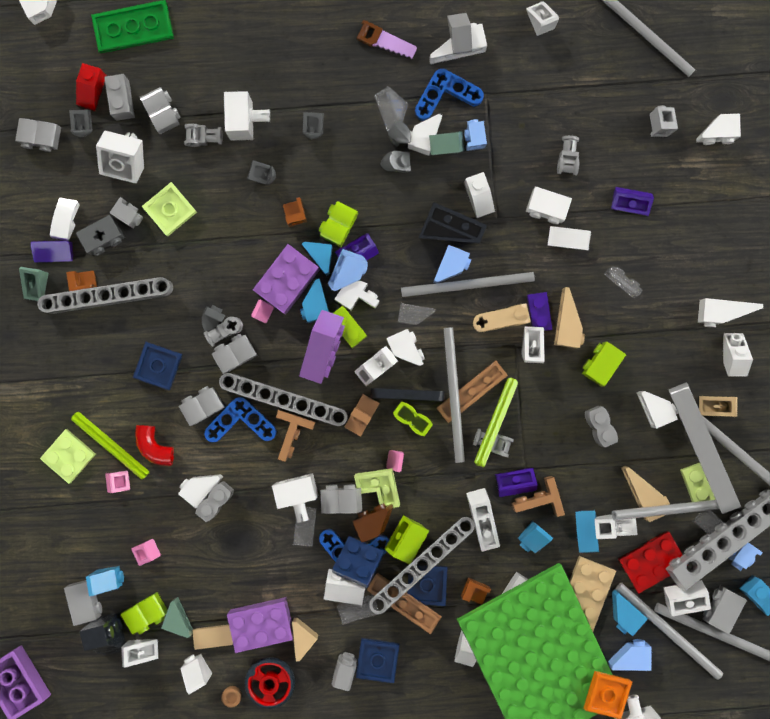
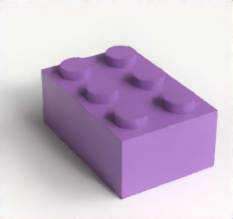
(286, 279)
(322, 347)
(260, 624)
(20, 684)

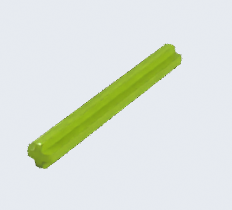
(496, 422)
(110, 445)

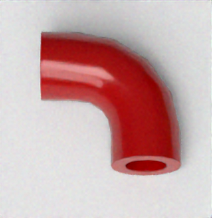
(150, 449)

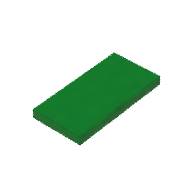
(132, 26)

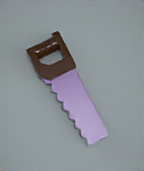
(384, 39)

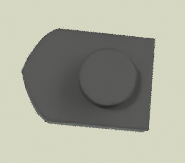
(80, 122)
(313, 125)
(399, 134)
(396, 161)
(261, 173)
(211, 317)

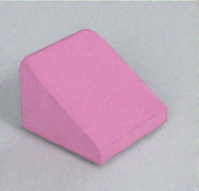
(262, 311)
(395, 460)
(117, 481)
(146, 552)

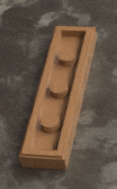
(475, 389)
(407, 605)

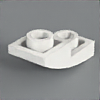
(62, 221)
(569, 238)

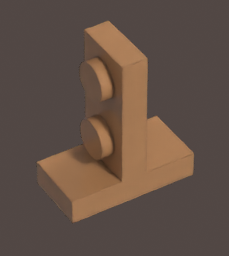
(361, 415)
(293, 432)
(542, 498)

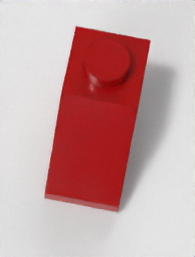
(89, 86)

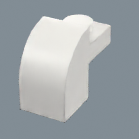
(352, 293)
(376, 366)
(608, 528)

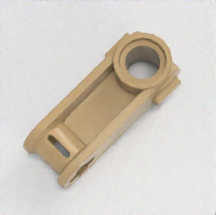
(503, 318)

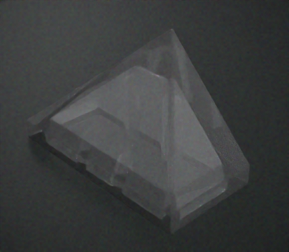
(391, 107)

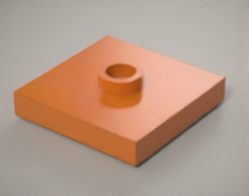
(607, 695)

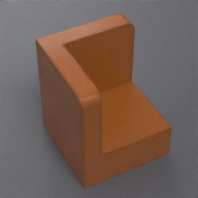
(294, 213)
(81, 280)
(475, 591)

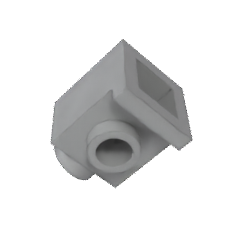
(663, 121)
(127, 214)

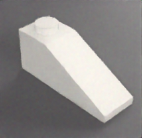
(445, 51)
(721, 311)
(483, 519)

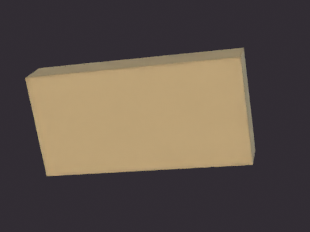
(212, 637)

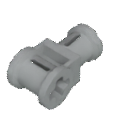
(199, 135)
(568, 157)
(223, 331)
(498, 444)

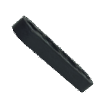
(407, 394)

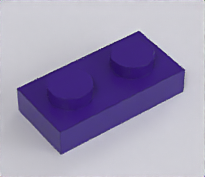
(539, 310)

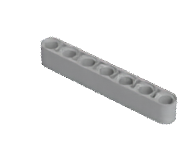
(96, 294)
(273, 400)
(704, 448)
(431, 562)

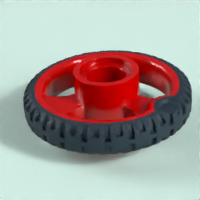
(255, 673)

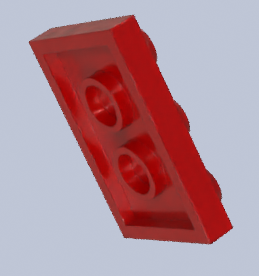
(648, 562)

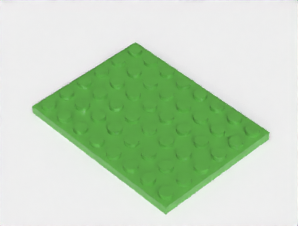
(536, 648)

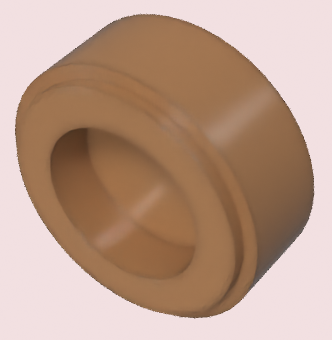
(231, 696)

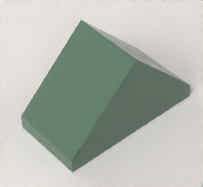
(446, 143)
(33, 283)
(177, 620)

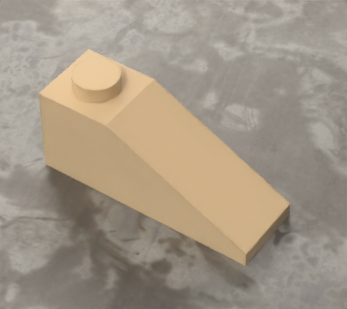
(568, 324)
(643, 492)

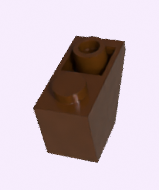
(372, 523)

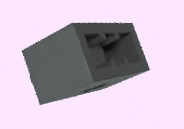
(91, 235)

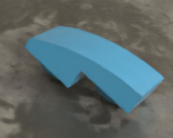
(586, 531)

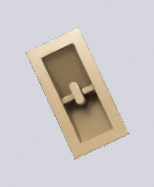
(718, 406)
(303, 638)

